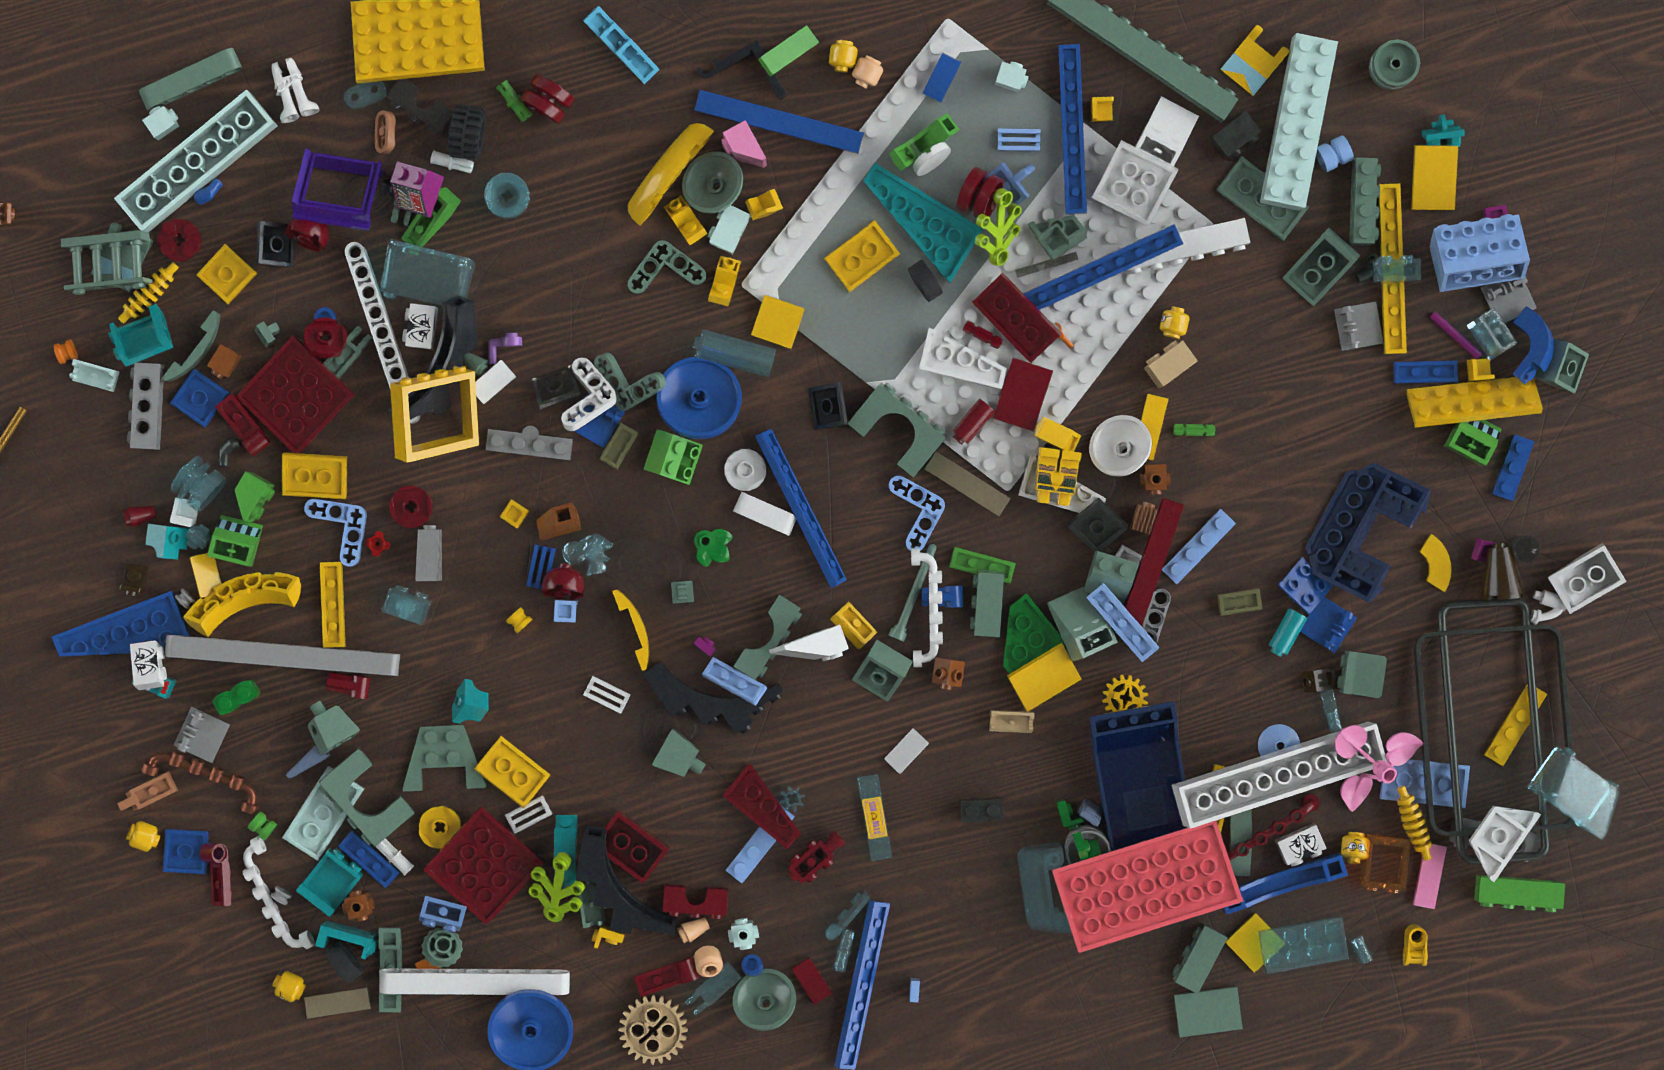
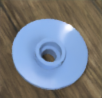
(1273, 735)

